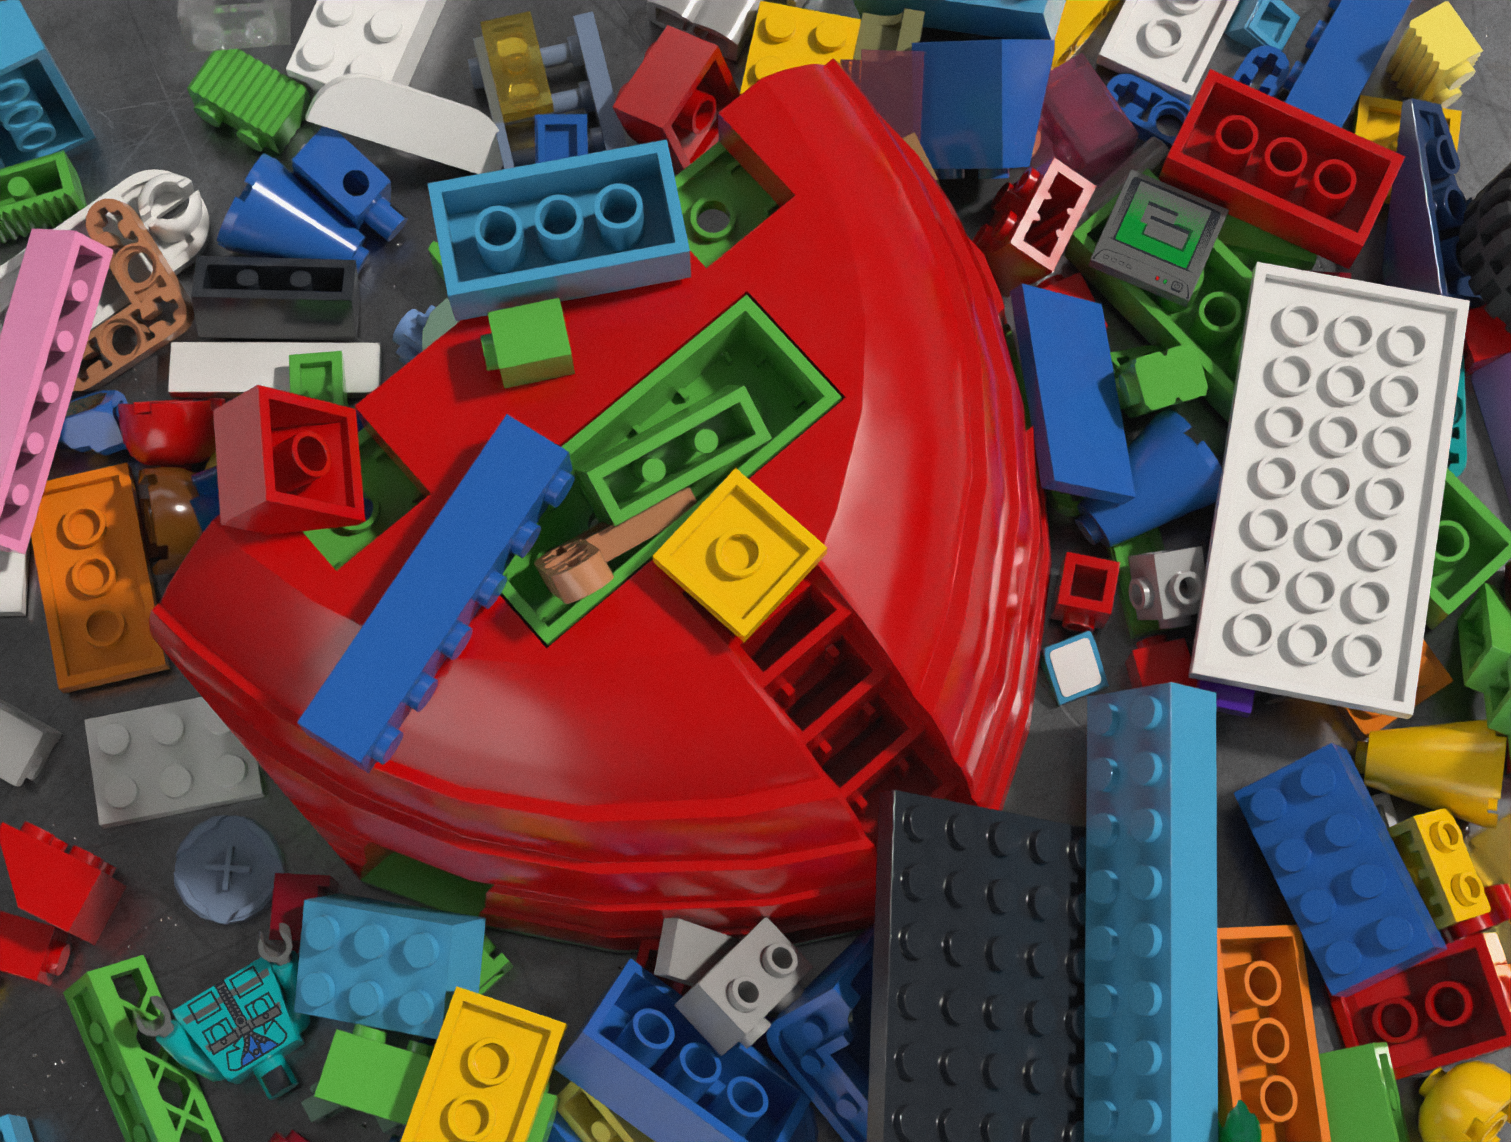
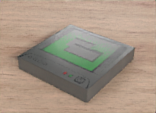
(1158, 238)

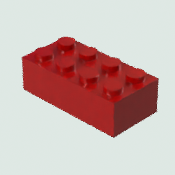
(1281, 168)

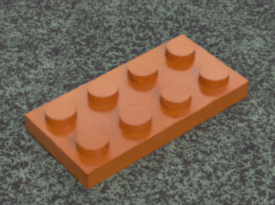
(96, 579)

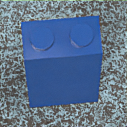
(982, 104)

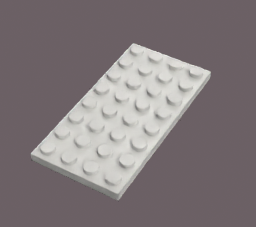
(1331, 491)

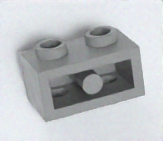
(744, 987)

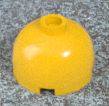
(1465, 1103)

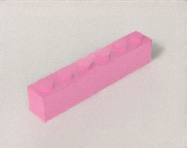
(40, 364)

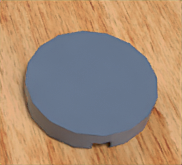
(228, 869)

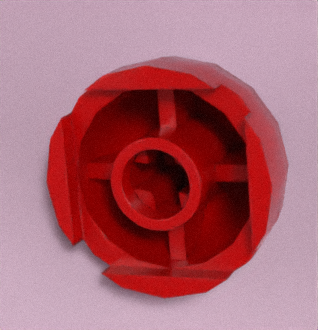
(169, 431)

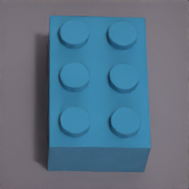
(385, 962)

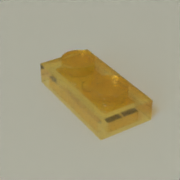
(517, 66)

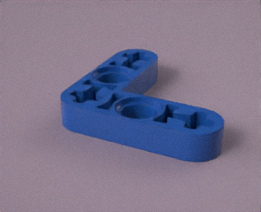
(1168, 104)

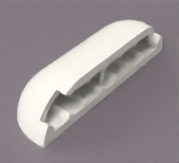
(408, 121)

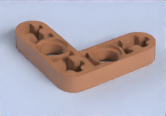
(144, 297)
(581, 563)

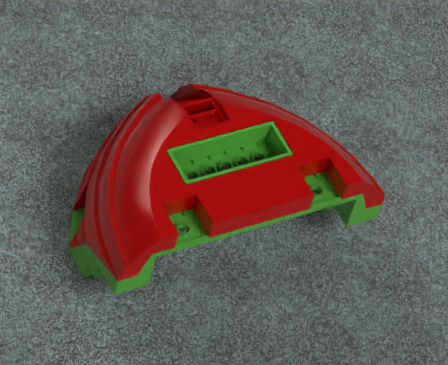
(628, 742)

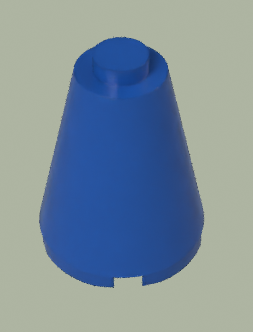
(287, 220)
(1169, 481)

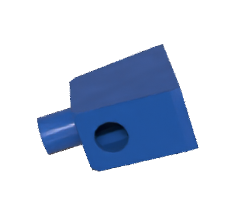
(337, 171)

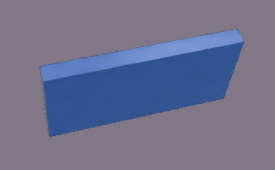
(1072, 395)

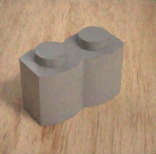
(716, 21)

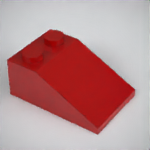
(1435, 1010)

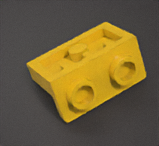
(1440, 867)

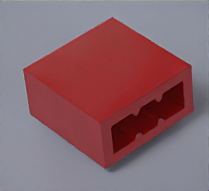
(1032, 224)

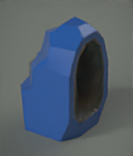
(93, 424)

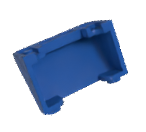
(827, 1038)

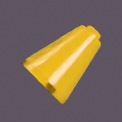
(1438, 767)

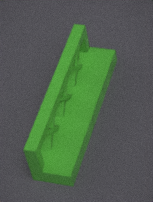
(126, 1067)

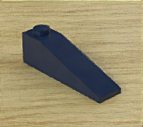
(1426, 209)

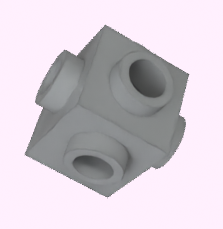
(1167, 585)

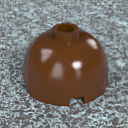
(168, 516)

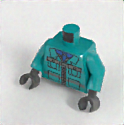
(239, 1023)

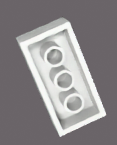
(363, 38)

